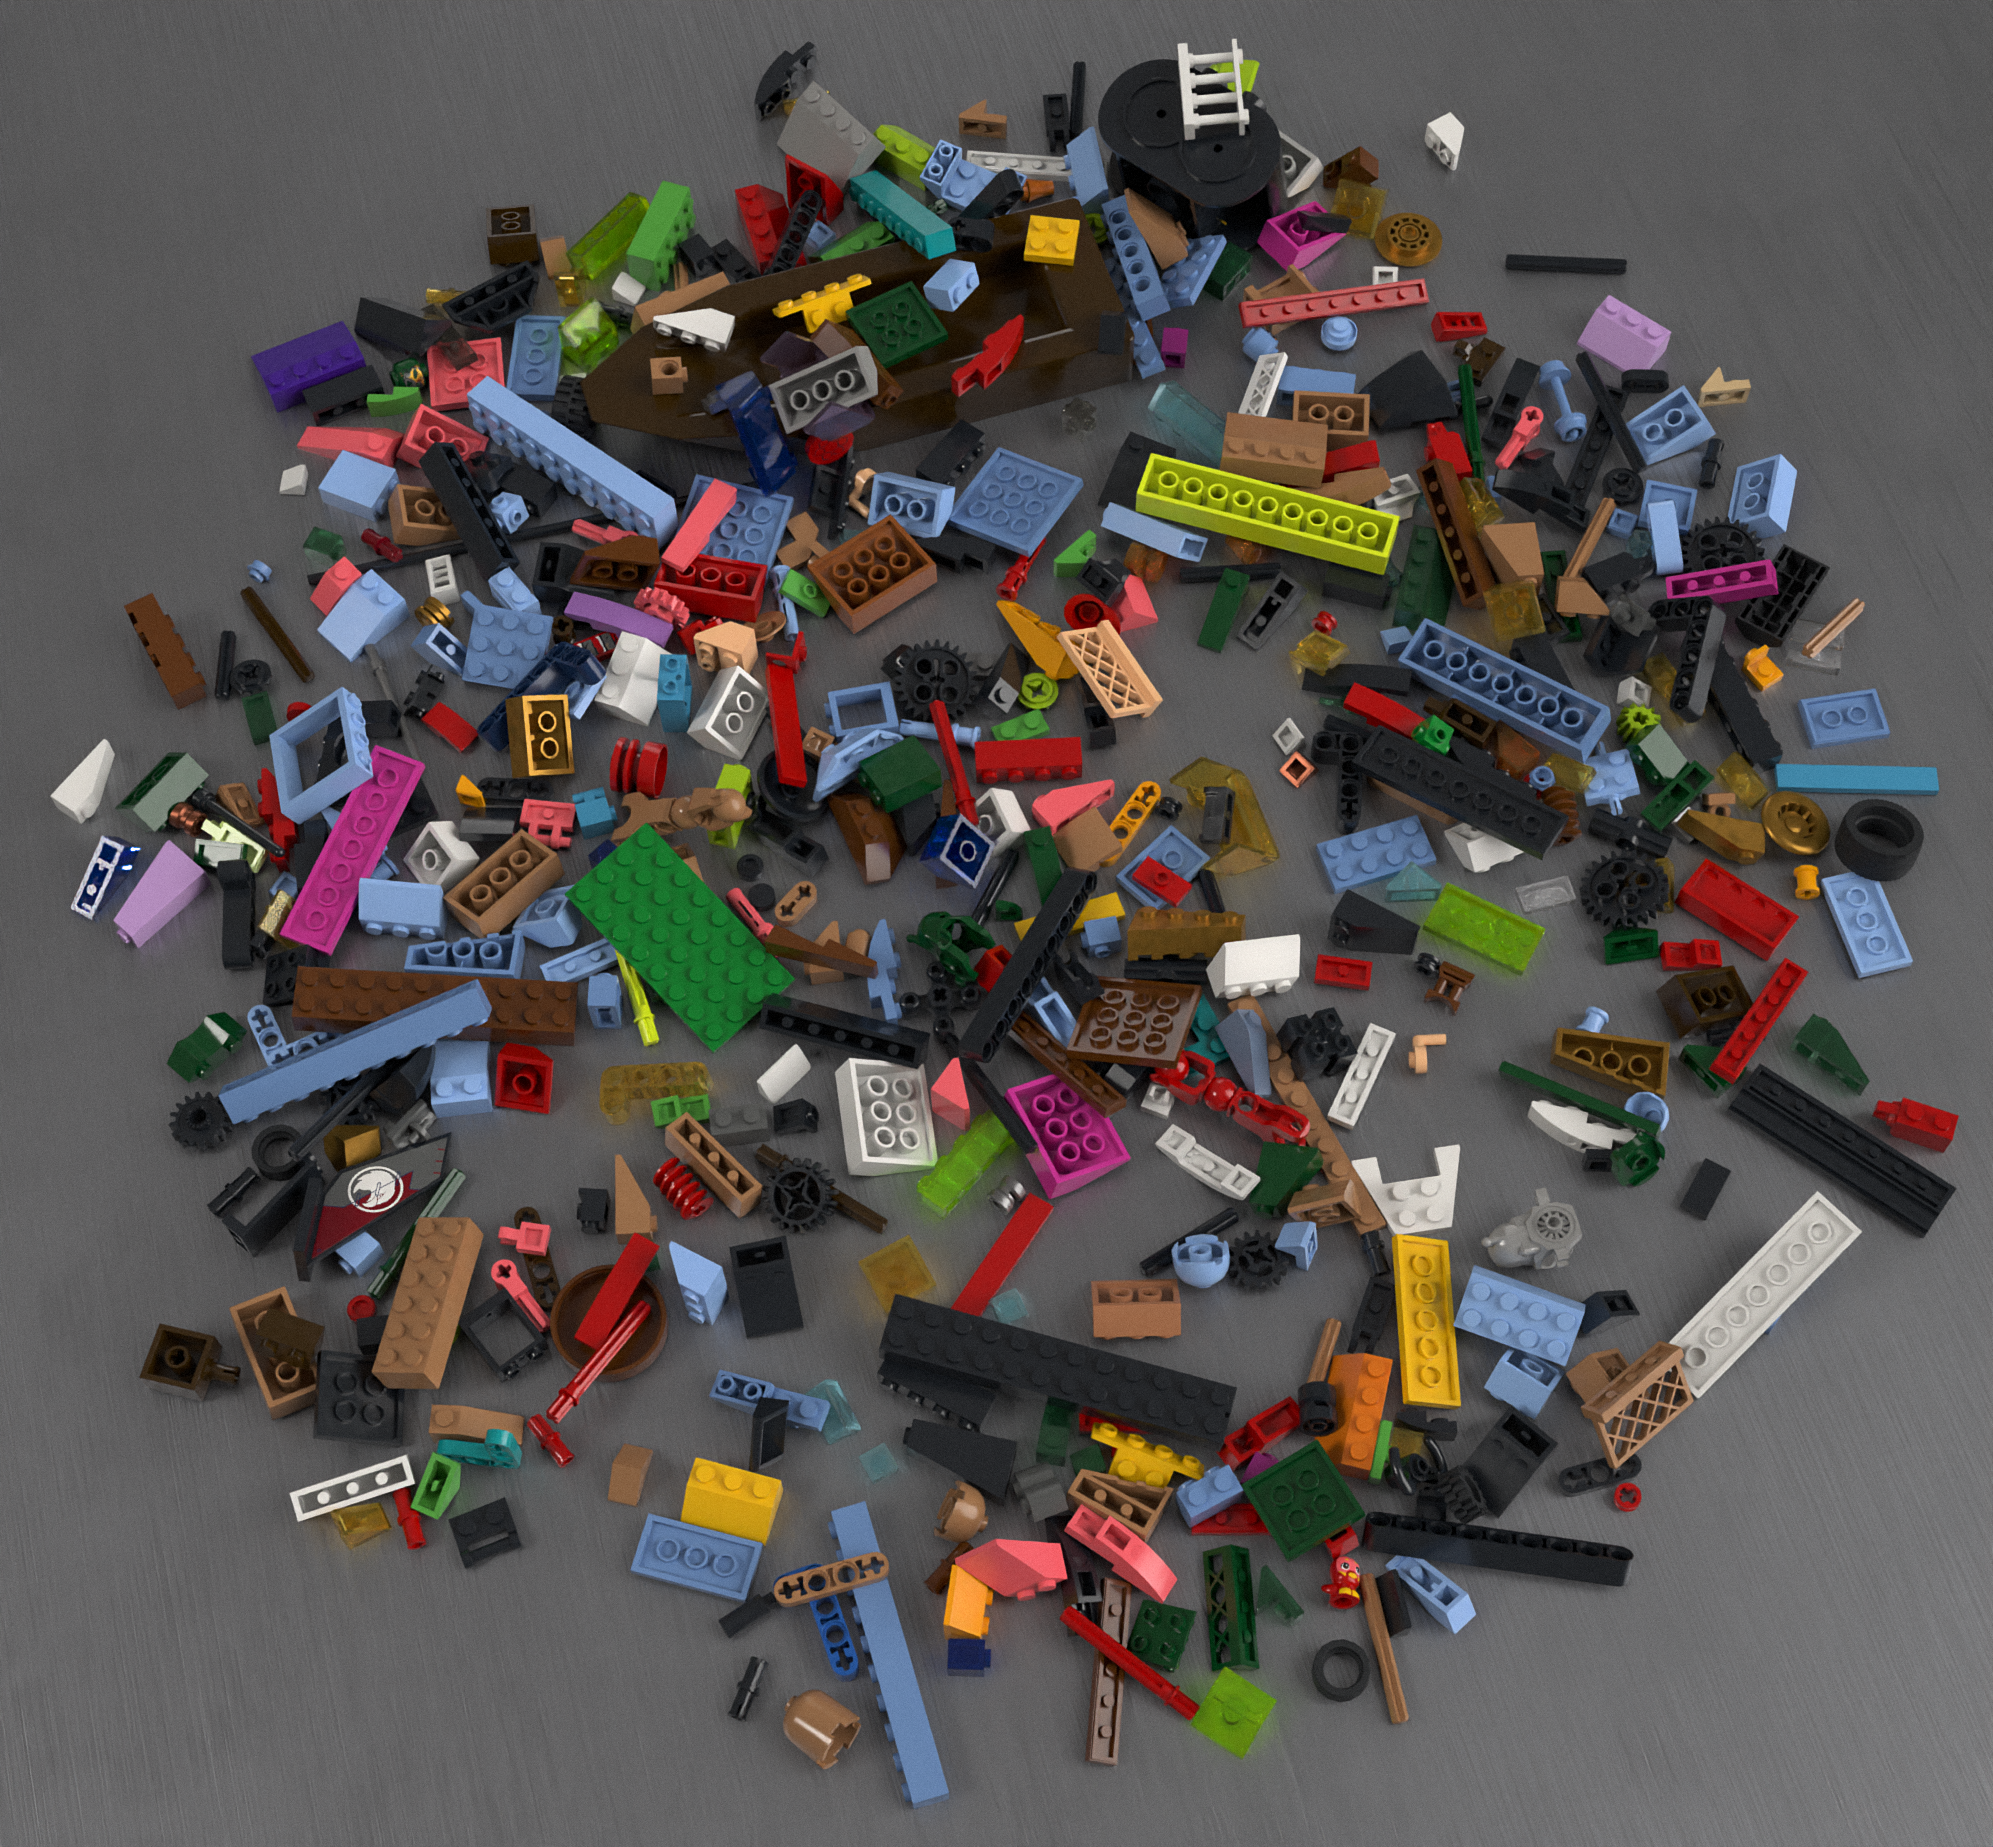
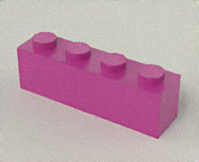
(1726, 583)

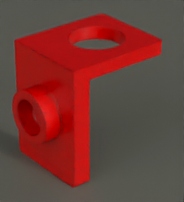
(792, 662)

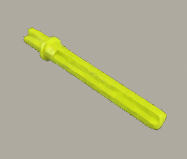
(639, 1002)

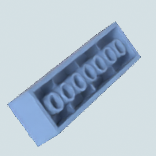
(1506, 690)

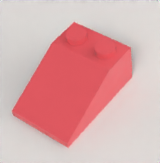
(430, 427)
(1016, 1566)

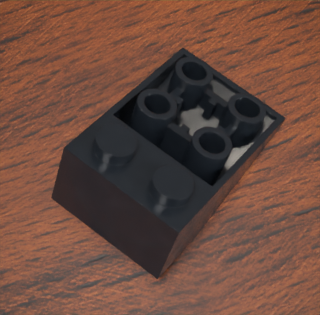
(553, 574)
(766, 1287)
(1509, 1459)

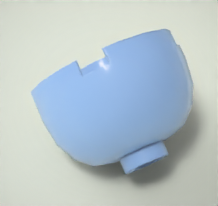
(1201, 1260)

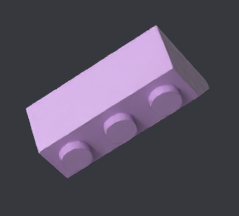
(1624, 336)

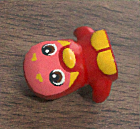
(1345, 1579)

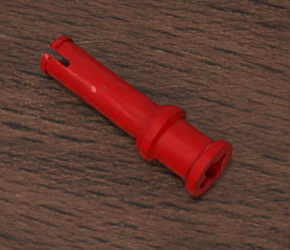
(1017, 575)

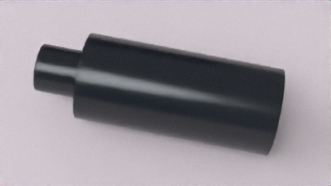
(746, 1614)

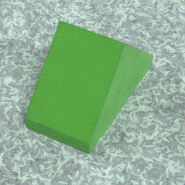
(437, 1485)

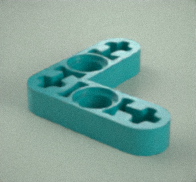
(498, 1450)

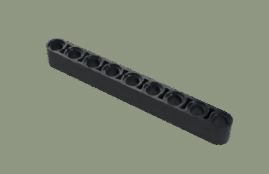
(1027, 965)
(1497, 1549)

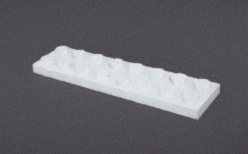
(1762, 1291)

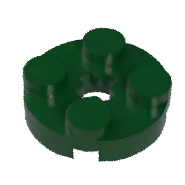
(1637, 1160)

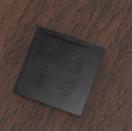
(355, 1403)

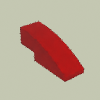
(1260, 1434)

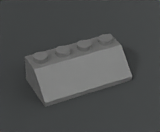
(840, 379)

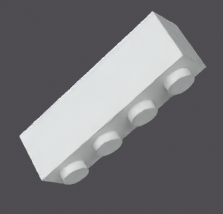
(352, 1487)

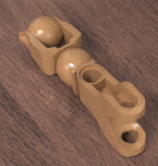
(705, 808)

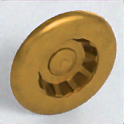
(1409, 232)
(1790, 818)

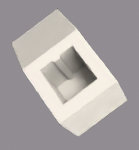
(1445, 138)

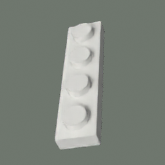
(1361, 1076)

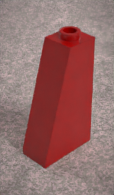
(1348, 459)

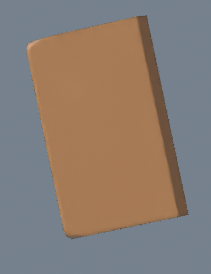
(238, 801)

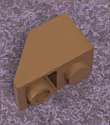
(1577, 596)

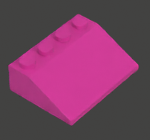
(1070, 1135)

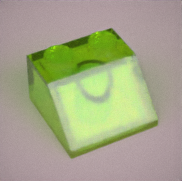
(587, 335)
(1233, 1713)

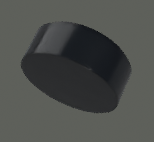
(750, 867)
(762, 897)

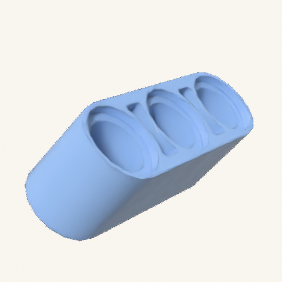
(1665, 537)

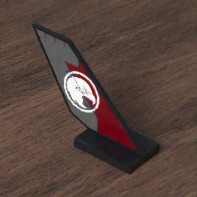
(363, 1197)

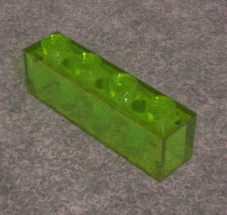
(609, 236)
(964, 1164)

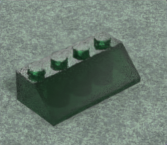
(1425, 582)

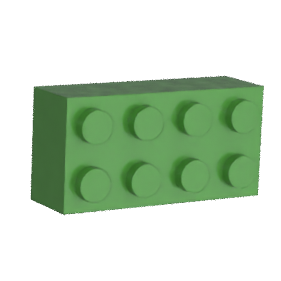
(658, 237)

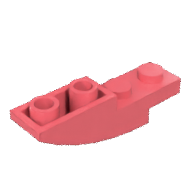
(1125, 1550)

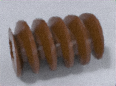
(1562, 800)

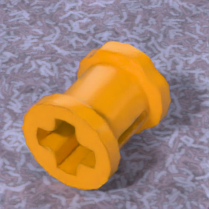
(1806, 882)

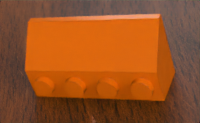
(1360, 1397)

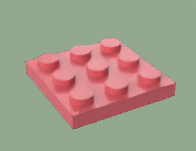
(450, 386)

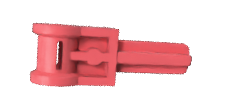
(1525, 430)
(599, 534)
(519, 1292)

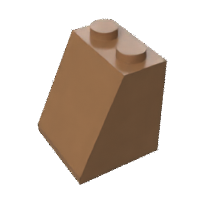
(1513, 553)

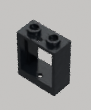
(488, 1313)

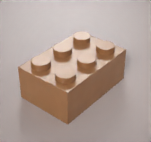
(1342, 412)

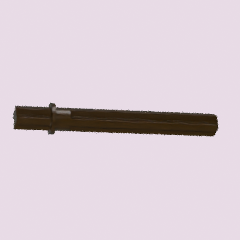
(845, 1202)

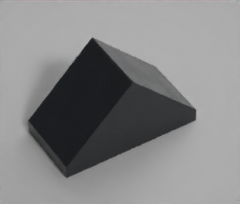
(1112, 332)

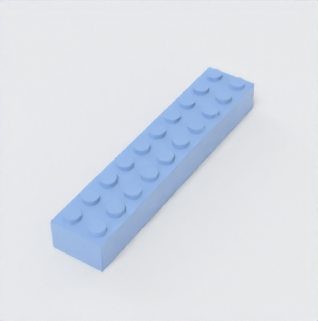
(572, 462)

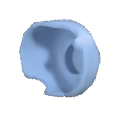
(1649, 1107)

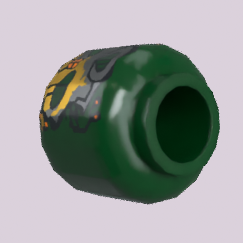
(408, 373)

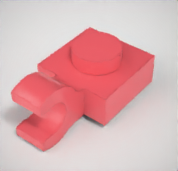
(529, 1239)

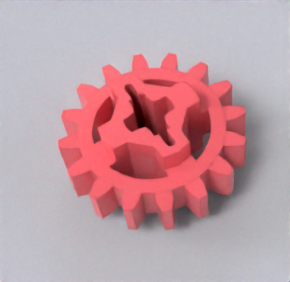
(662, 606)

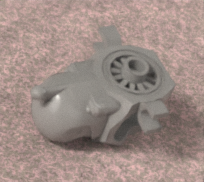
(1536, 1236)

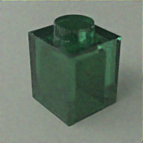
(324, 547)

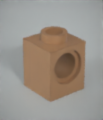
(668, 375)

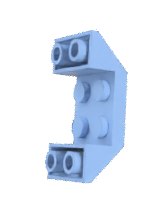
(955, 178)

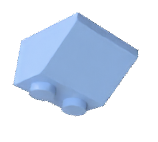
(1524, 1381)

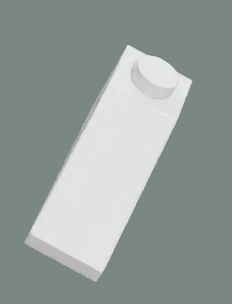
(85, 785)

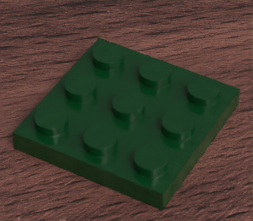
(897, 325)
(1303, 1500)

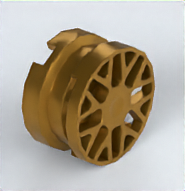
(433, 612)

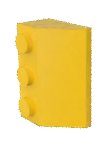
(731, 1500)

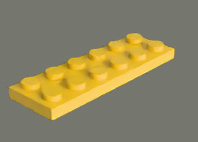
(1425, 1322)

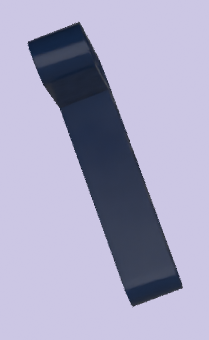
(546, 678)

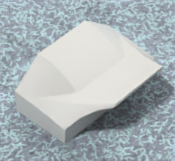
(1399, 498)

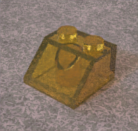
(1362, 204)
(1514, 610)

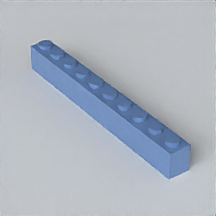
(355, 1051)
(891, 1663)

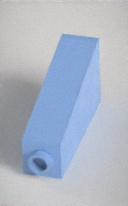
(1154, 532)

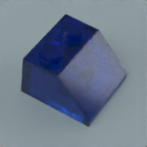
(957, 851)

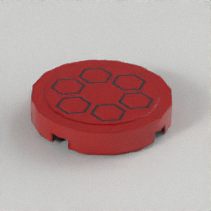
(827, 451)

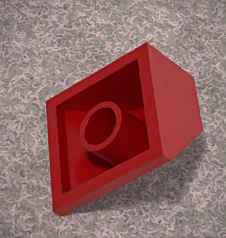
(523, 1078)

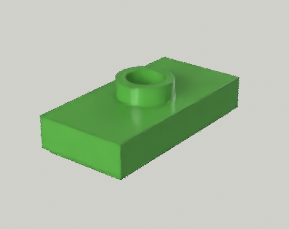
(804, 593)
(1381, 1452)

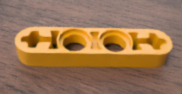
(1131, 825)

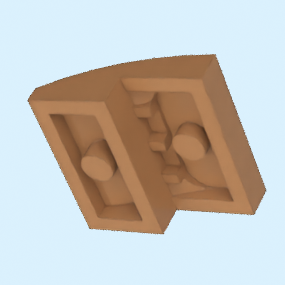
(1086, 841)

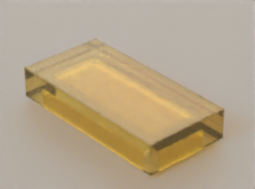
(1570, 772)

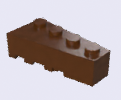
(166, 651)

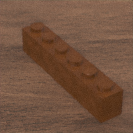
(1456, 532)

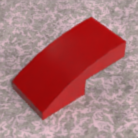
(450, 726)
(1692, 956)

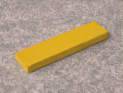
(1096, 908)

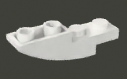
(1571, 1127)

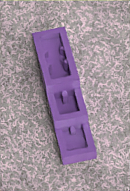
(615, 618)

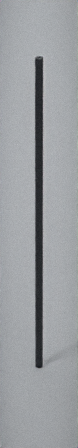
(514, 537)

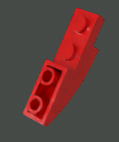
(996, 356)
(281, 828)

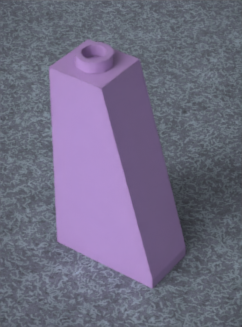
(160, 895)

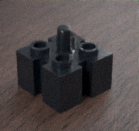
(1316, 1044)

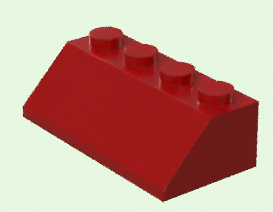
(763, 219)
(717, 586)

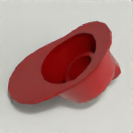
(1088, 611)

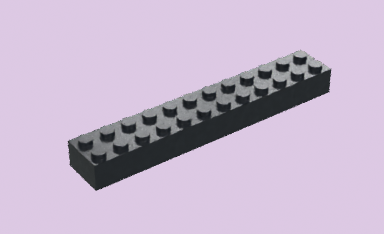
(1057, 1372)

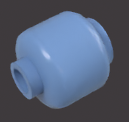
(1259, 342)

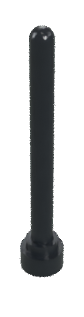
(206, 802)

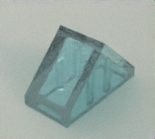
(1412, 885)

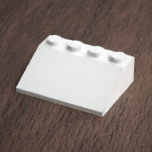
(885, 1118)

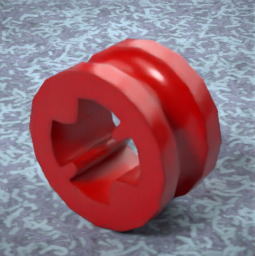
(1324, 623)
(1627, 1488)

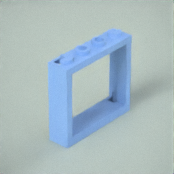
(301, 805)

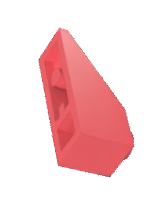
(1067, 803)

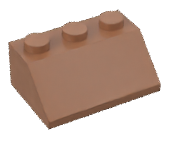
(1136, 1308)

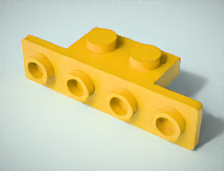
(823, 305)
(1143, 1461)

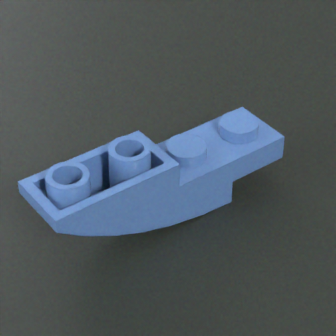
(883, 986)
(744, 1393)

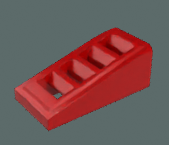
(1444, 331)

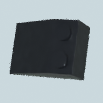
(1129, 469)
(1370, 927)

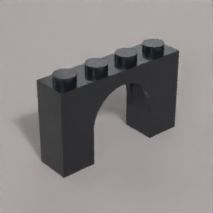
(381, 720)

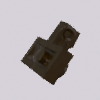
(1481, 357)

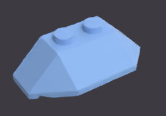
(840, 762)

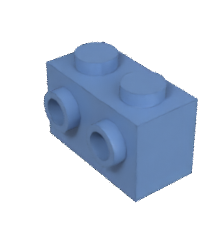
(1208, 1495)

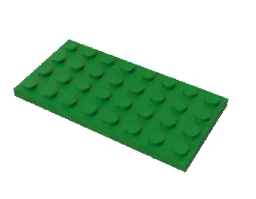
(679, 937)

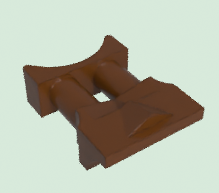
(1454, 976)

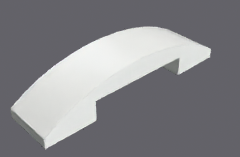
(1205, 1165)

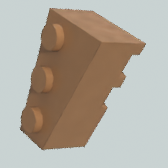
(1130, 1503)

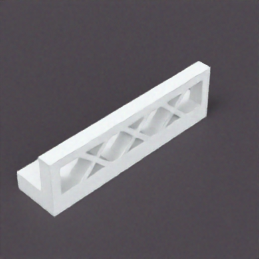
(1263, 384)

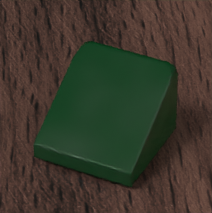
(1088, 1459)

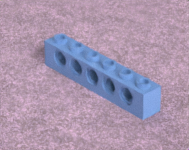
(1135, 260)

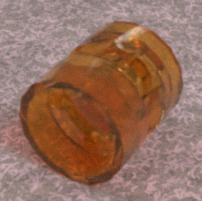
(1136, 561)

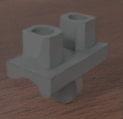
(1631, 616)
(412, 1126)

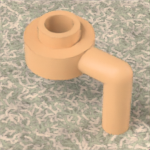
(863, 485)
(1418, 1058)

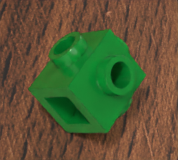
(1433, 734)

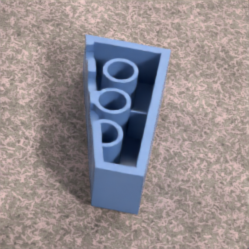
(482, 957)

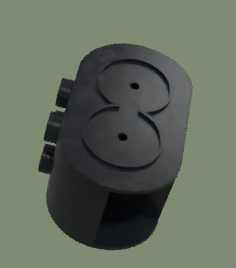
(1198, 178)

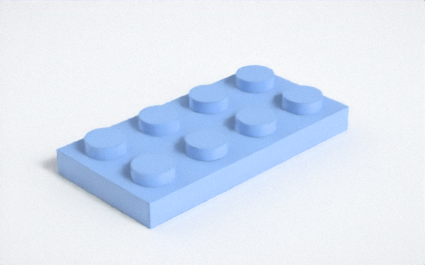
(1866, 924)

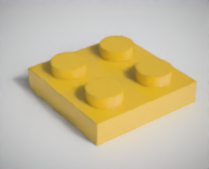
(1051, 240)

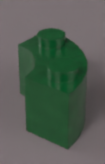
(207, 1047)

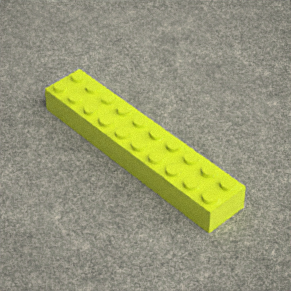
(1267, 513)

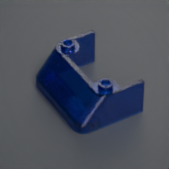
(758, 432)

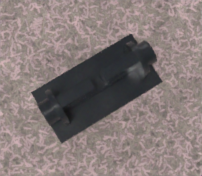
(428, 684)

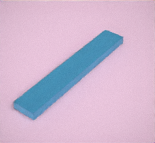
(1856, 779)

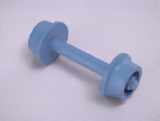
(1570, 425)

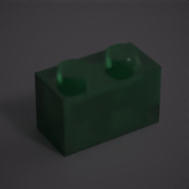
(1229, 271)

